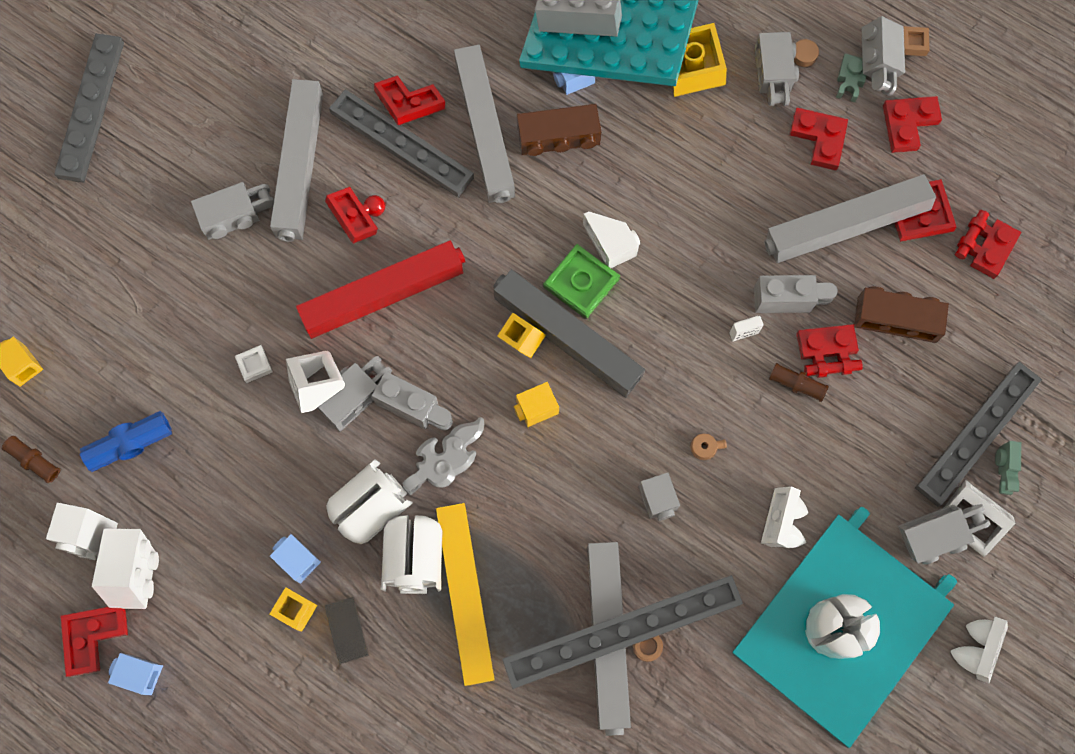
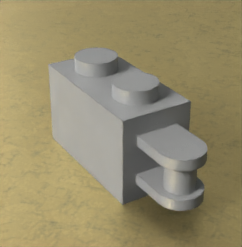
(883, 54)
(776, 66)
(231, 209)
(791, 293)
(355, 395)
(410, 403)
(942, 532)

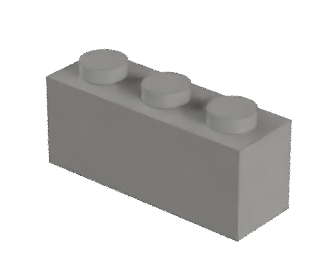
(579, 16)

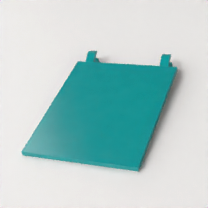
(845, 691)

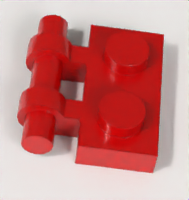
(995, 248)
(829, 342)

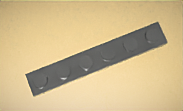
(89, 108)
(401, 143)
(978, 434)

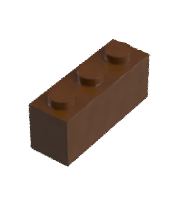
(559, 129)
(901, 314)

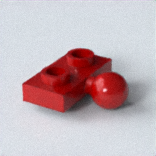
(353, 215)

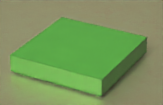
(581, 281)

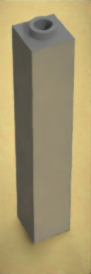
(484, 124)
(297, 160)
(850, 219)
(610, 669)

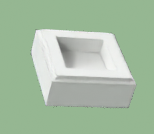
(746, 328)
(253, 364)

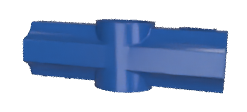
(125, 441)

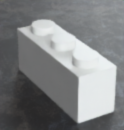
(78, 530)

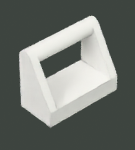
(313, 394)
(991, 509)

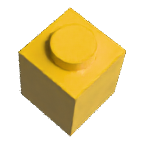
(521, 335)
(18, 361)
(536, 405)
(293, 609)

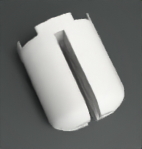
(367, 504)
(398, 555)
(859, 631)

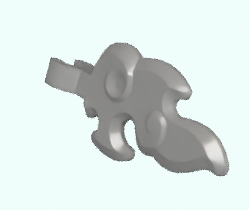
(443, 467)

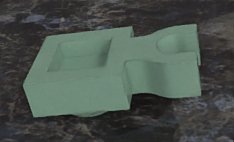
(851, 76)
(1009, 464)

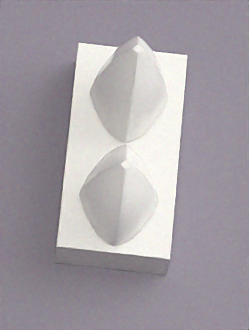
(779, 526)
(980, 660)

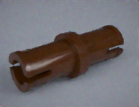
(799, 382)
(31, 459)

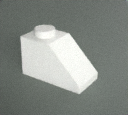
(611, 238)

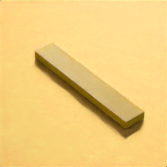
(465, 595)

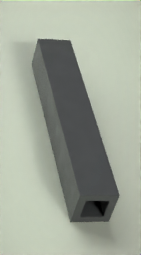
(568, 333)

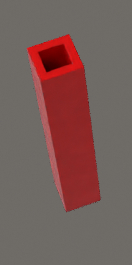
(381, 289)

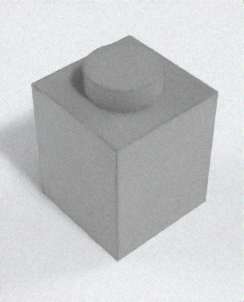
(659, 497)

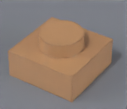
(916, 41)

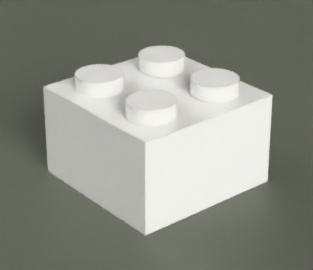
(125, 569)

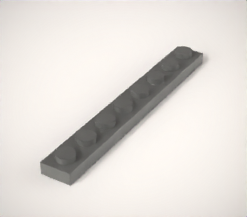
(621, 632)

